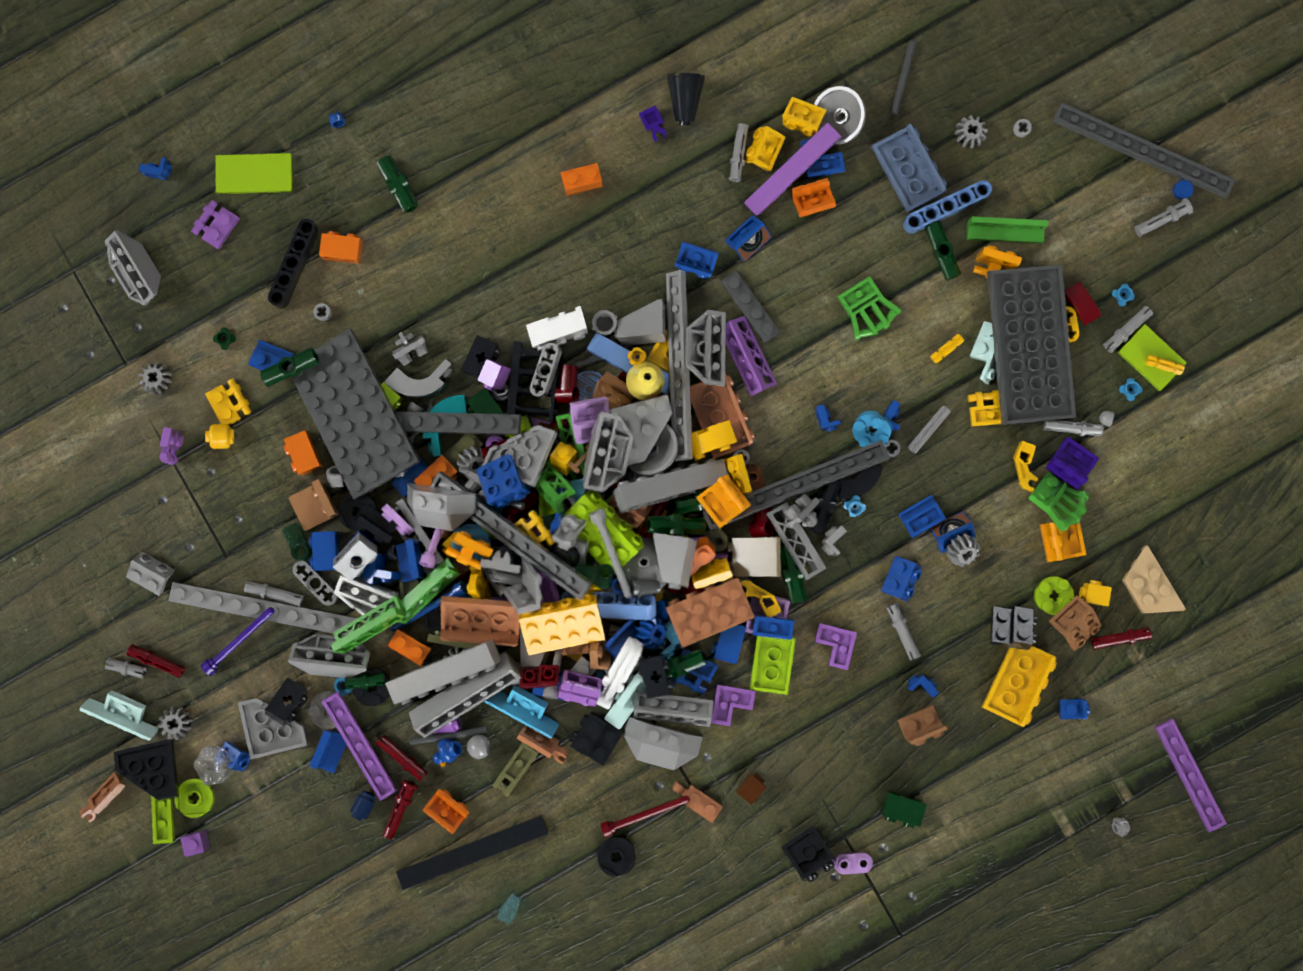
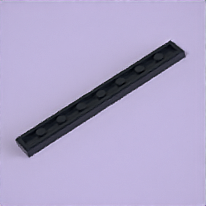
(472, 852)

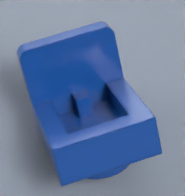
(928, 685)

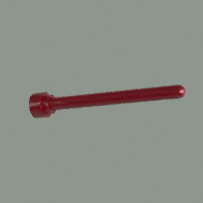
(609, 828)

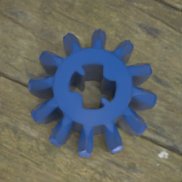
(651, 633)

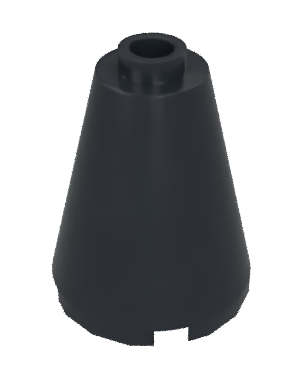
(685, 95)

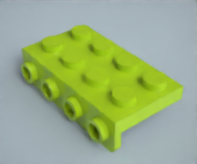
(625, 541)

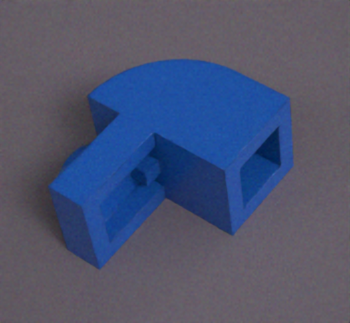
(375, 573)

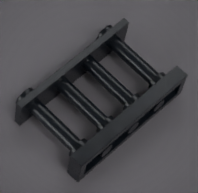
(517, 390)

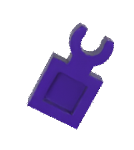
(652, 121)

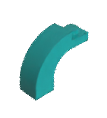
(453, 404)

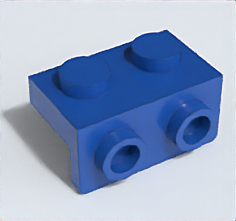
(696, 260)
(902, 579)

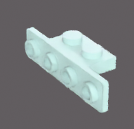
(984, 351)
(625, 700)
(121, 713)

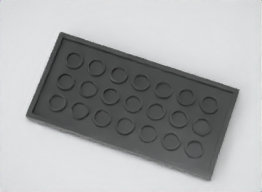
(1031, 344)
(355, 416)

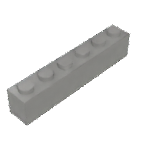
(668, 486)
(443, 671)
(463, 697)

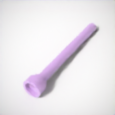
(428, 559)

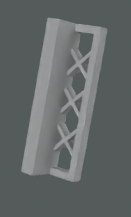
(419, 532)
(801, 539)
(674, 709)

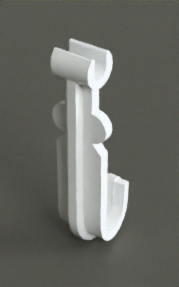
(620, 671)

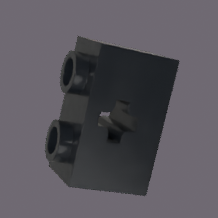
(479, 348)
(652, 685)
(288, 691)

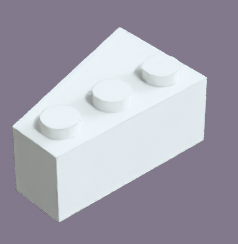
(557, 329)
(362, 595)

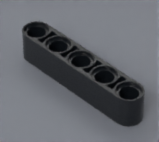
(293, 254)

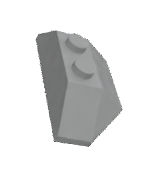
(132, 267)
(707, 347)
(607, 452)
(440, 506)
(317, 657)
(660, 744)

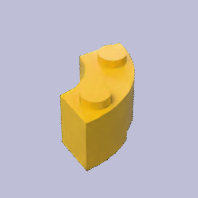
(714, 437)

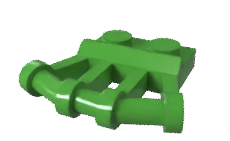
(859, 298)
(1052, 490)

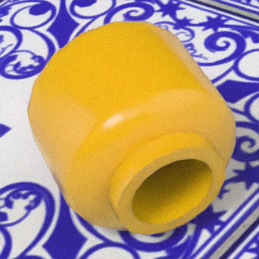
(220, 436)

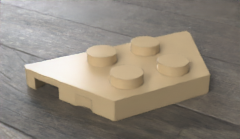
(1151, 586)

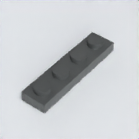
(750, 307)

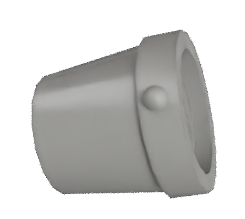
(604, 322)

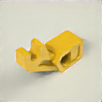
(1023, 472)
(754, 591)

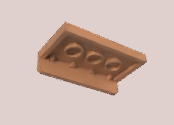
(719, 404)
(709, 611)
(479, 621)

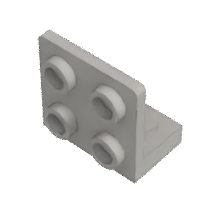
(525, 596)

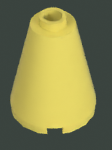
(642, 388)

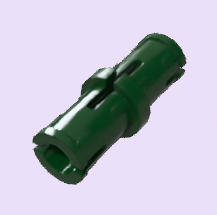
(365, 681)

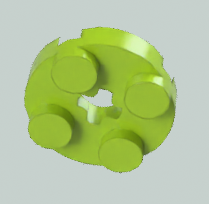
(1045, 588)
(203, 805)

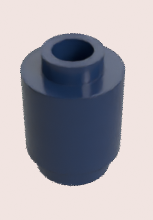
(362, 805)

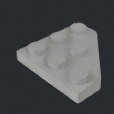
(645, 423)
(528, 452)
(266, 735)

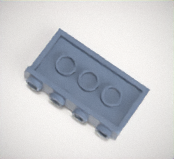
(909, 168)

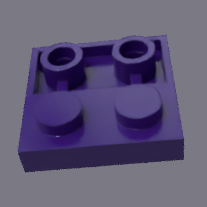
(1072, 463)

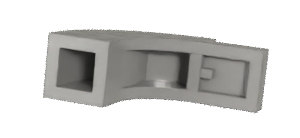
(420, 388)

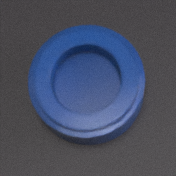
(1182, 189)

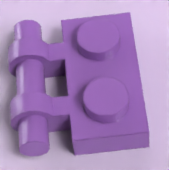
(219, 229)
(170, 442)

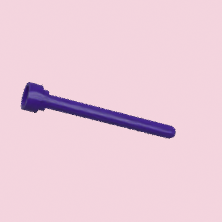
(210, 665)

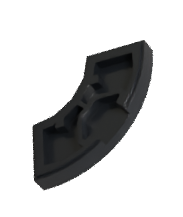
(860, 484)

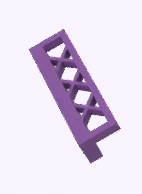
(745, 357)

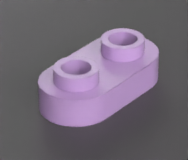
(389, 514)
(853, 863)

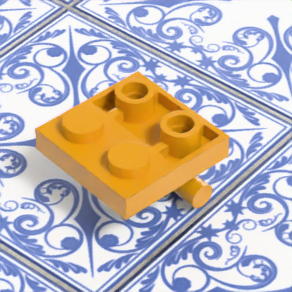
(995, 260)
(723, 501)
(1062, 544)
(468, 548)

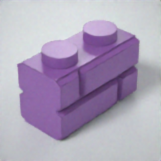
(579, 688)

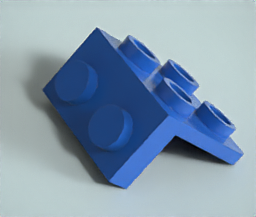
(502, 482)

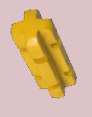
(947, 348)
(1165, 364)

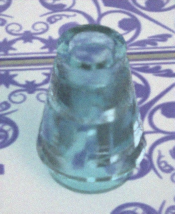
(509, 909)

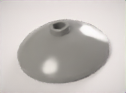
(840, 101)
(666, 451)
(651, 571)

